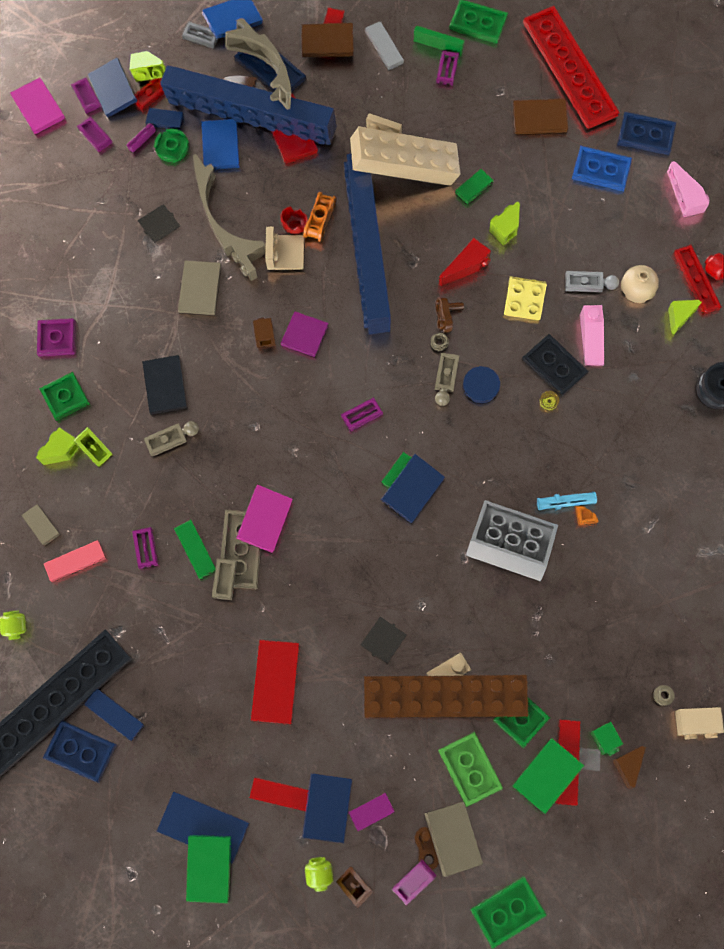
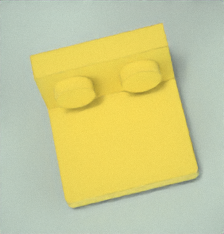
(525, 298)

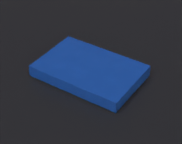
(225, 15)
(220, 144)
(602, 168)

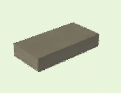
(40, 525)
(224, 579)

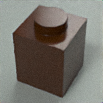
(264, 332)

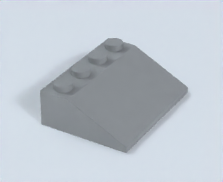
(512, 540)

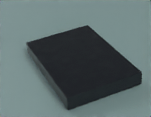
(555, 365)
(164, 384)

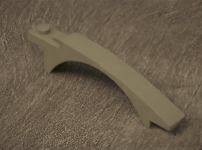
(246, 40)
(240, 249)

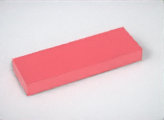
(74, 561)

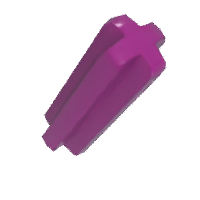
(141, 137)

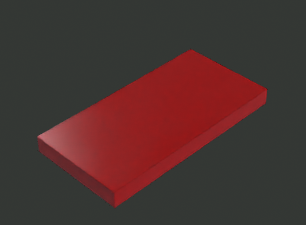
(293, 147)
(275, 682)

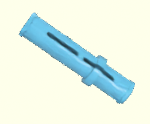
(566, 500)

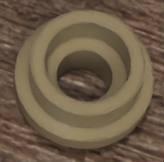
(439, 337)
(658, 698)

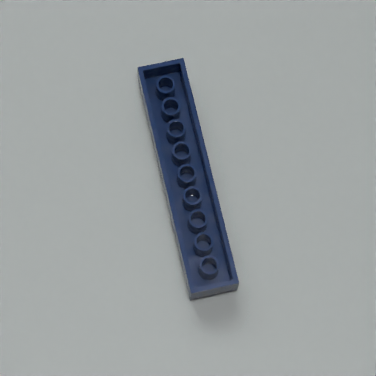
(248, 105)
(367, 249)

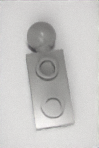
(589, 281)

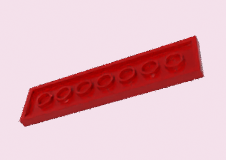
(571, 67)

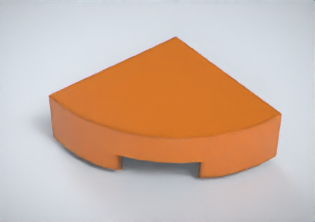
(585, 516)

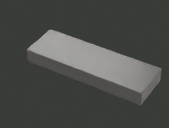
(384, 45)

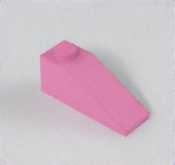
(688, 192)
(592, 334)

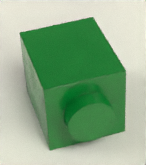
(607, 739)

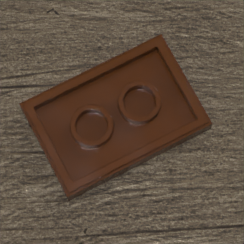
(327, 40)
(540, 116)

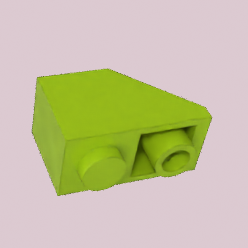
(146, 66)
(506, 225)
(58, 448)

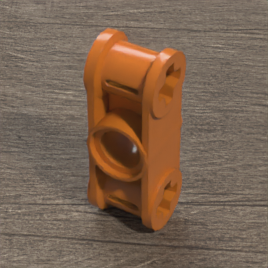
(317, 225)

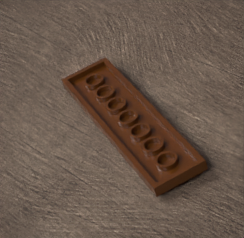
(446, 696)

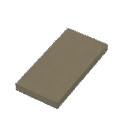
(234, 549)

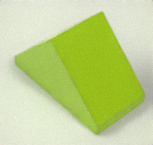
(680, 312)
(92, 447)

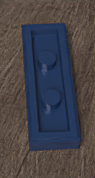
(114, 714)

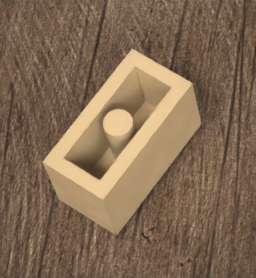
(699, 722)

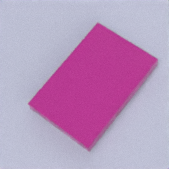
(37, 105)
(264, 518)

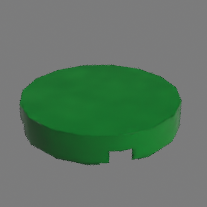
(171, 145)

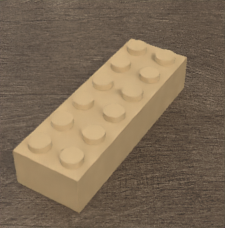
(404, 156)

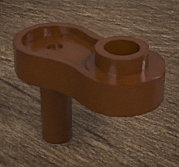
(443, 309)
(426, 847)

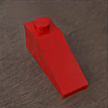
(469, 261)

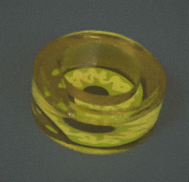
(549, 400)

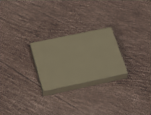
(199, 287)
(453, 839)

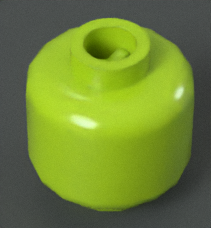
(12, 624)
(318, 874)

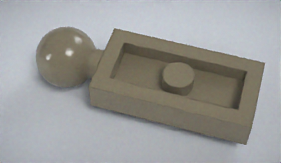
(446, 377)
(170, 437)

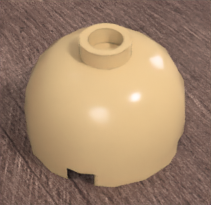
(639, 283)

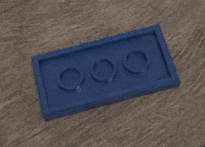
(266, 73)
(190, 817)

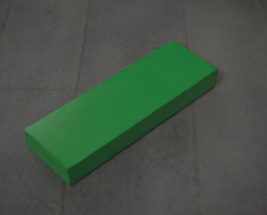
(438, 40)
(195, 549)

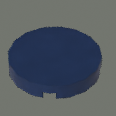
(481, 384)

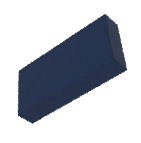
(165, 118)

